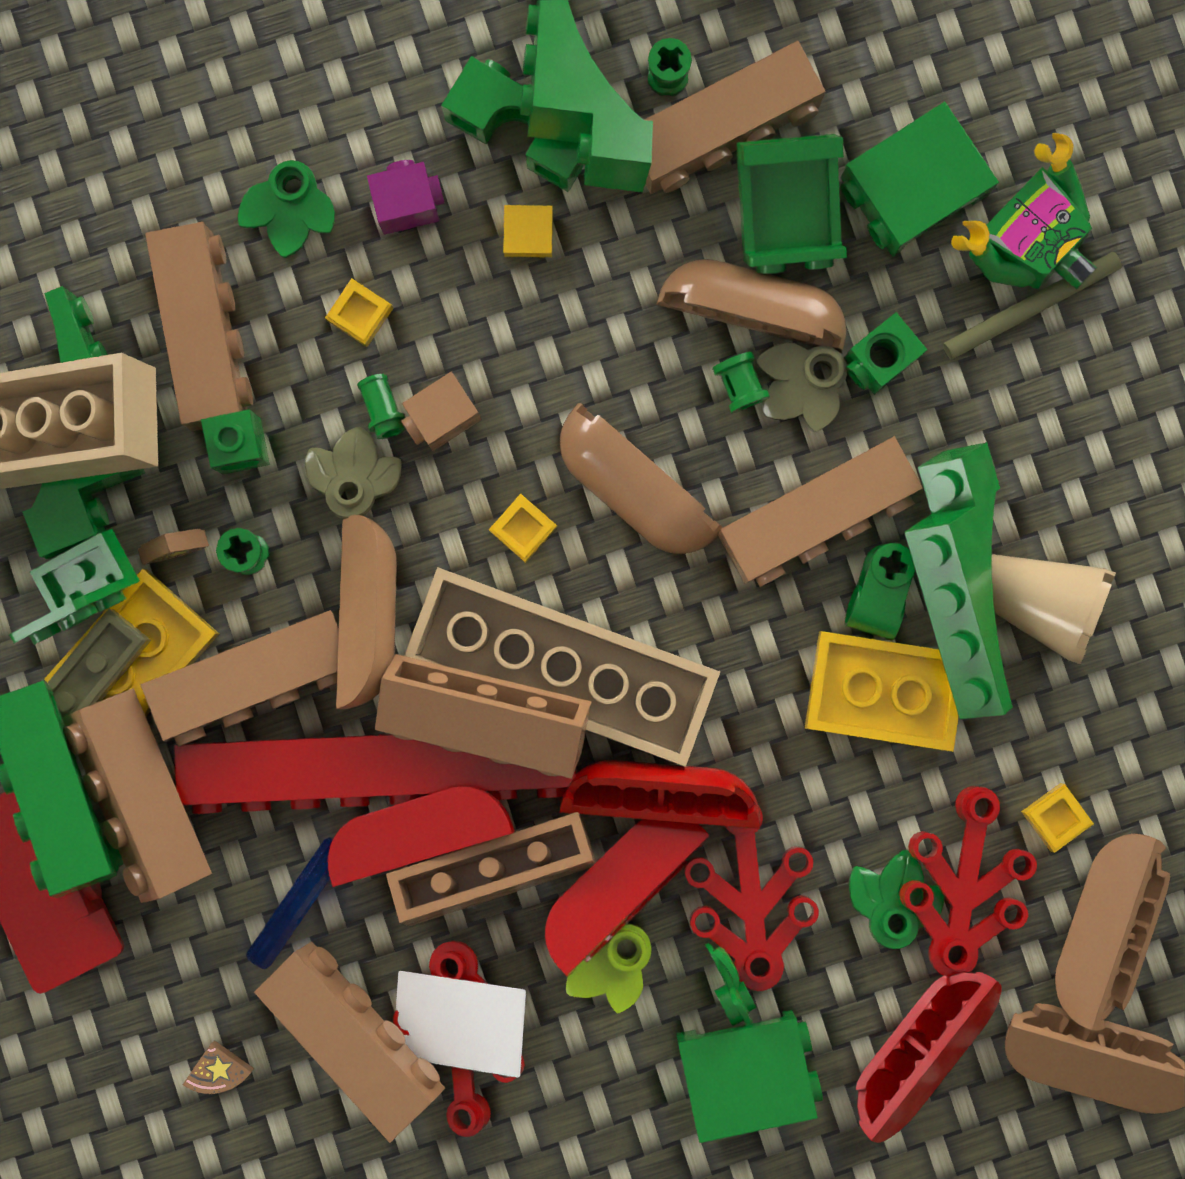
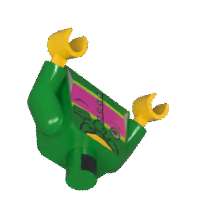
(1036, 228)

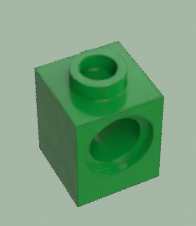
(895, 337)
(235, 442)

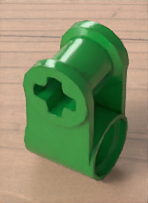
(879, 600)

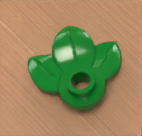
(286, 214)
(879, 898)
(733, 995)

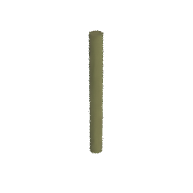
(1026, 309)

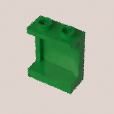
(917, 179)
(790, 202)
(749, 1077)

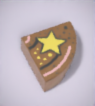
(172, 545)
(217, 1071)

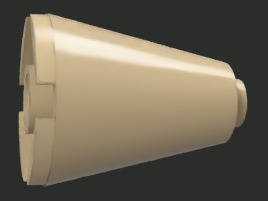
(1051, 600)

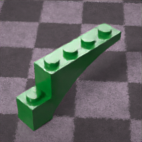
(578, 105)
(65, 508)
(955, 576)

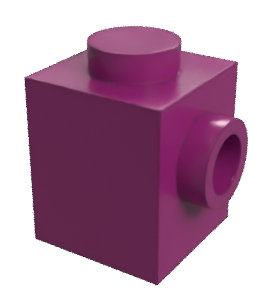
(405, 196)

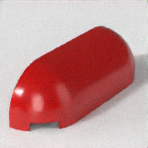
(662, 794)
(415, 832)
(618, 889)
(923, 1051)

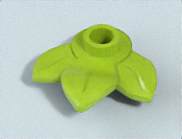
(613, 973)

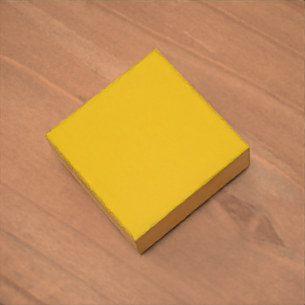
(528, 231)
(359, 312)
(523, 528)
(1057, 817)

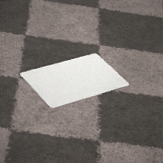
(462, 1022)

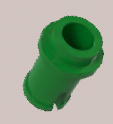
(381, 406)

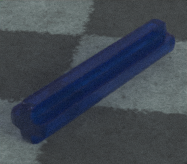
(291, 909)

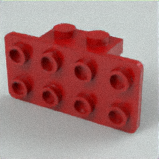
(49, 934)

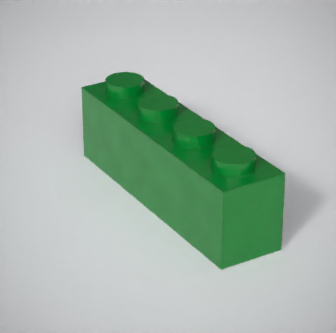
(50, 794)

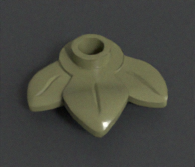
(797, 388)
(350, 466)

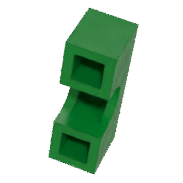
(488, 98)

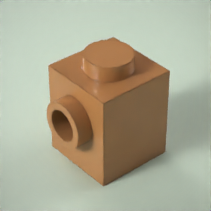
(439, 412)

